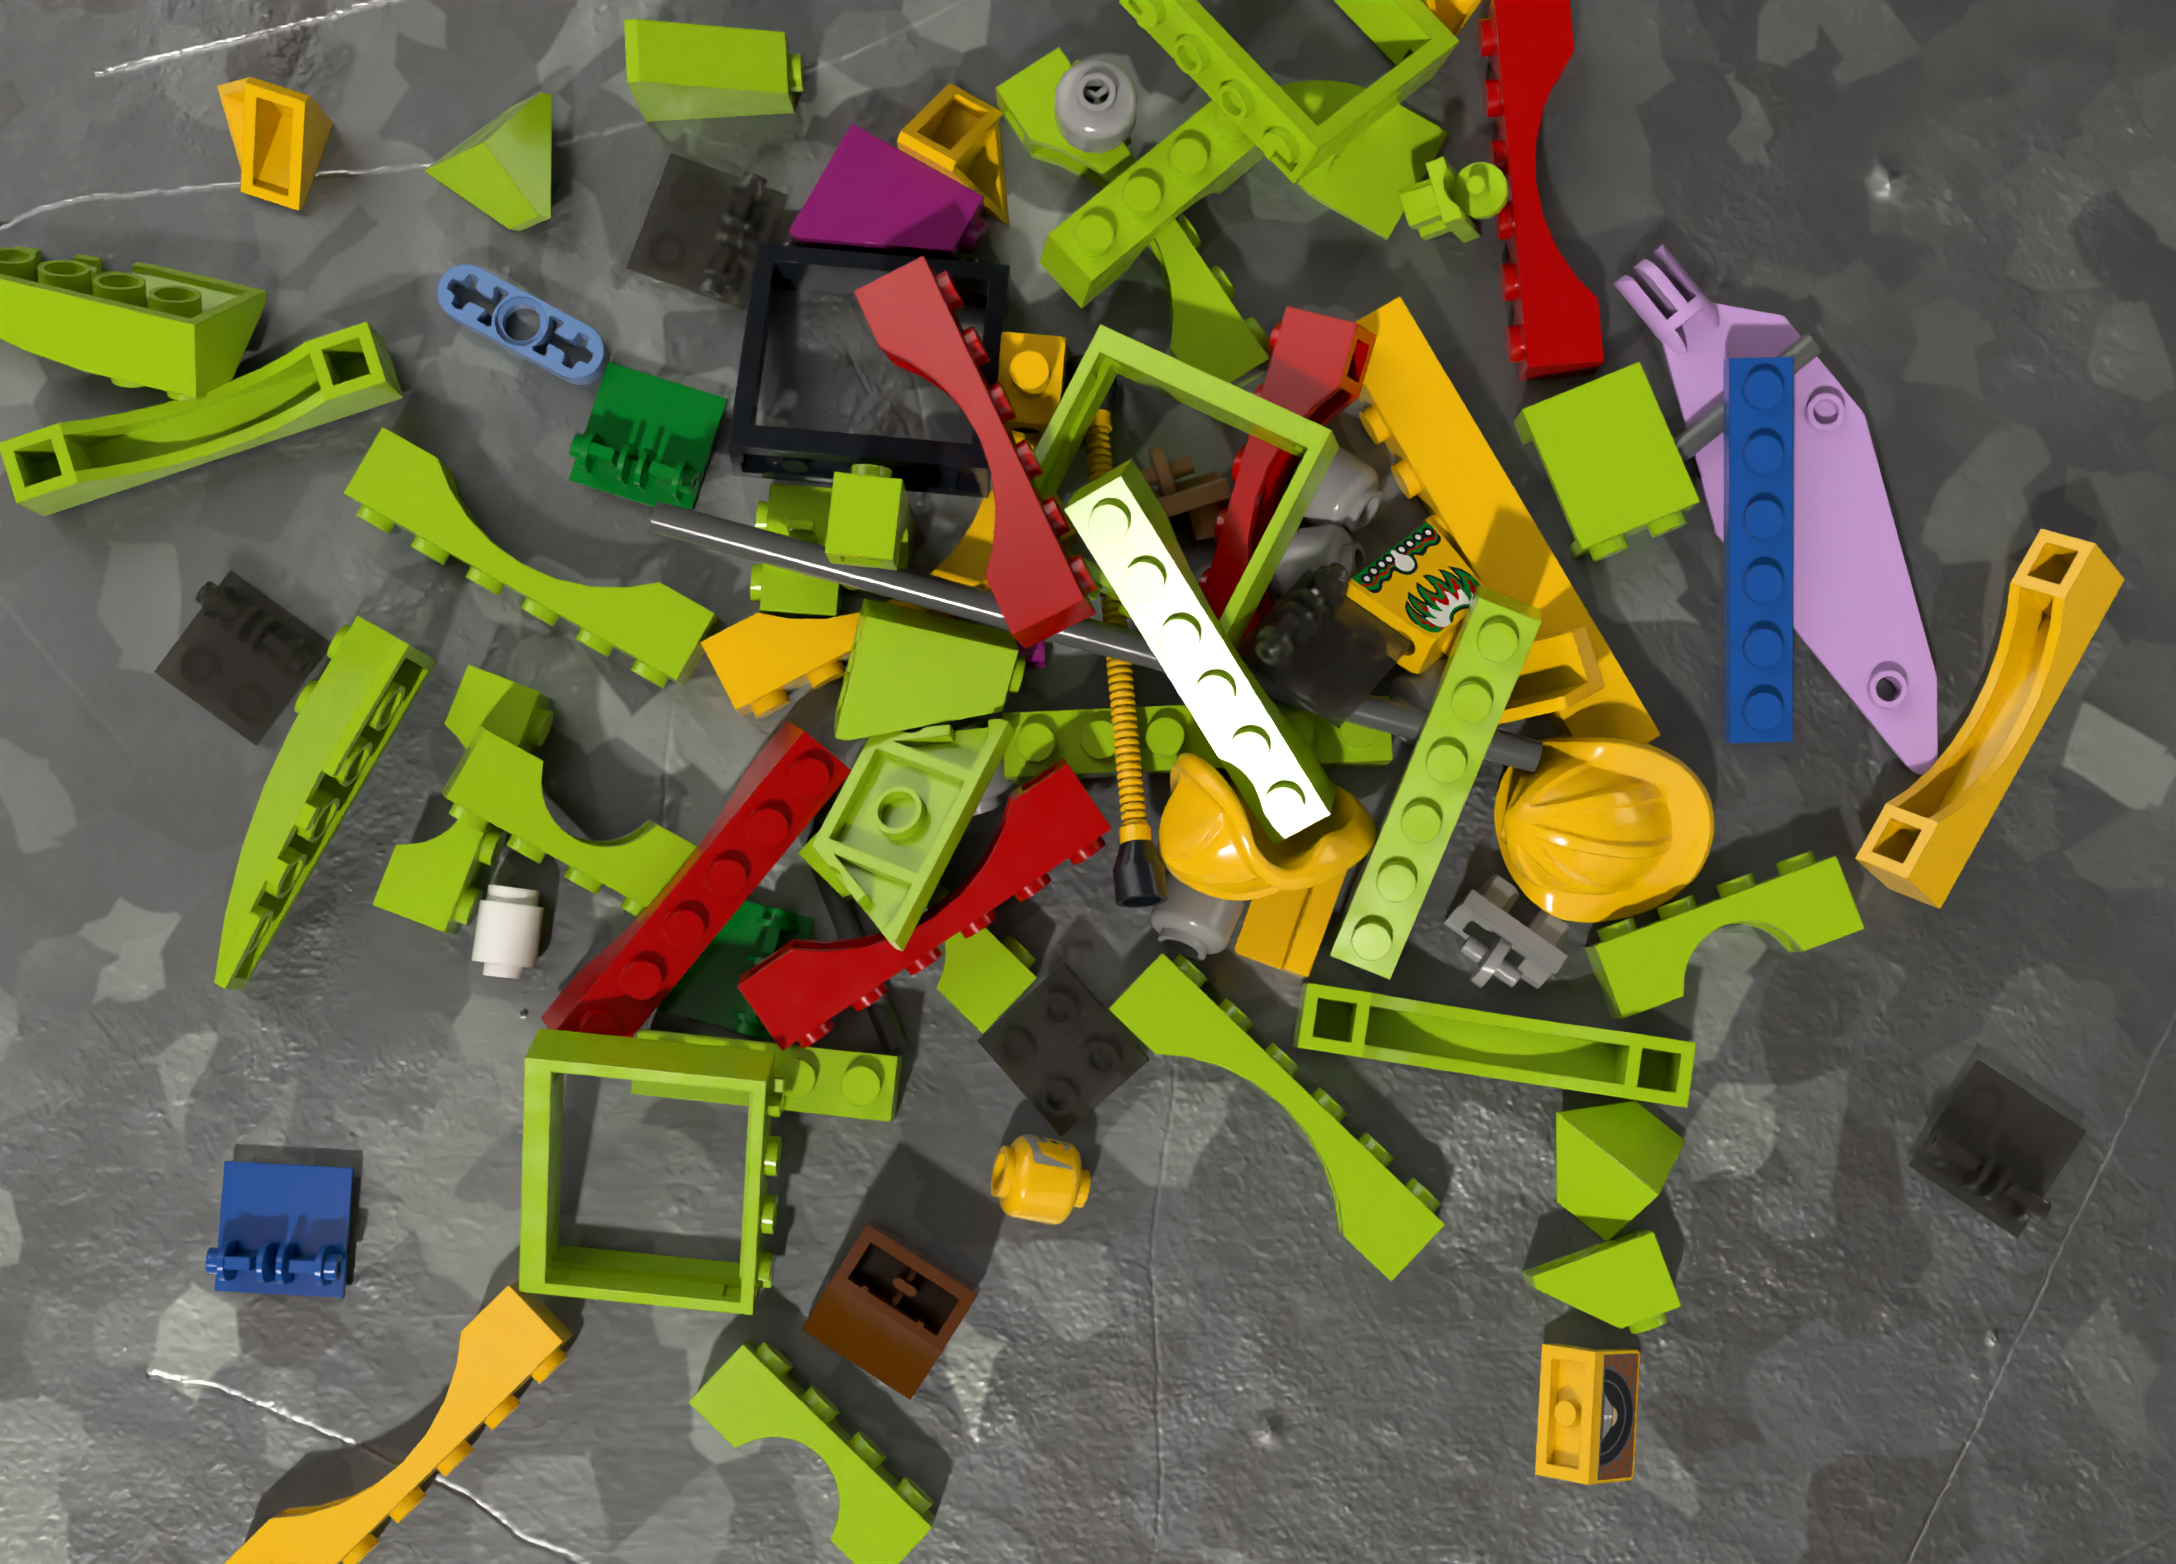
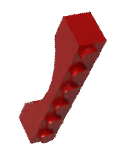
(1552, 310)
(1313, 373)
(1028, 564)
(753, 831)
(815, 980)

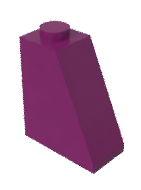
(888, 204)

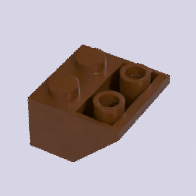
(891, 1308)

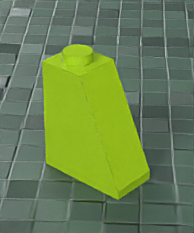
(709, 70)
(922, 671)

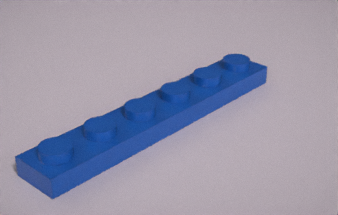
(1758, 550)

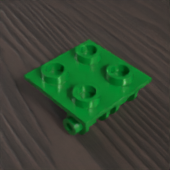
(646, 438)
(710, 987)

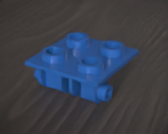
(283, 1229)

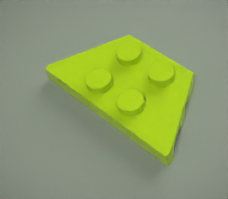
(906, 817)

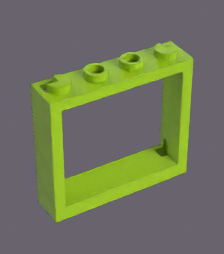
(1262, 110)
(1116, 353)
(636, 1276)

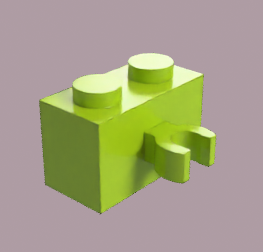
(804, 515)

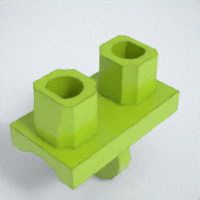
(1453, 198)

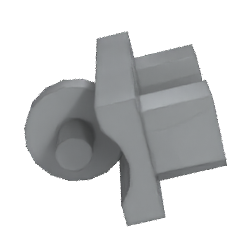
(1501, 942)

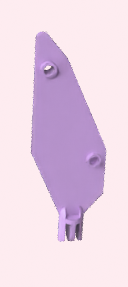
(1848, 562)

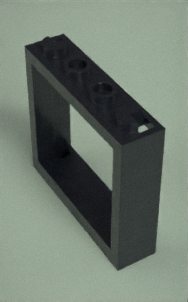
(817, 454)

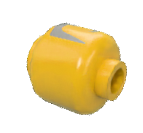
(1039, 1179)

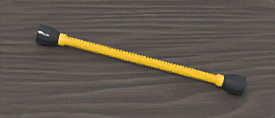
(1138, 867)

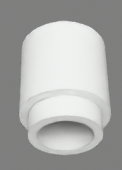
(508, 931)

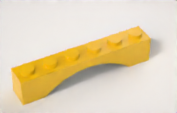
(2048, 624)
(774, 655)
(496, 1357)

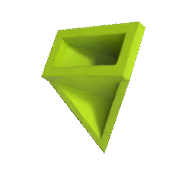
(505, 165)
(1612, 1163)

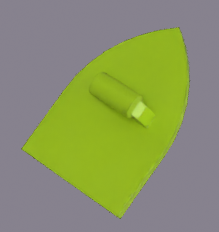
(1369, 170)

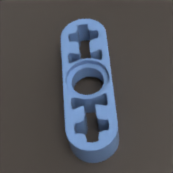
(491, 288)

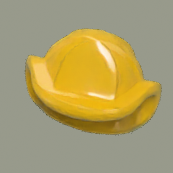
(1603, 828)
(1223, 852)

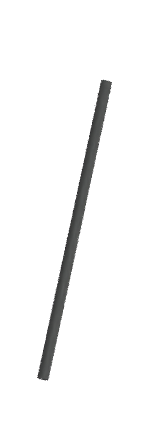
(982, 607)

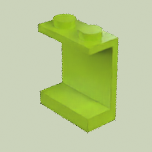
(1610, 461)

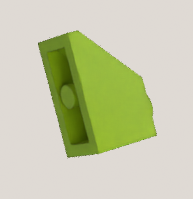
(1613, 1281)

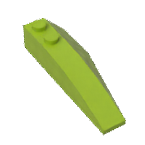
(134, 327)
(314, 783)

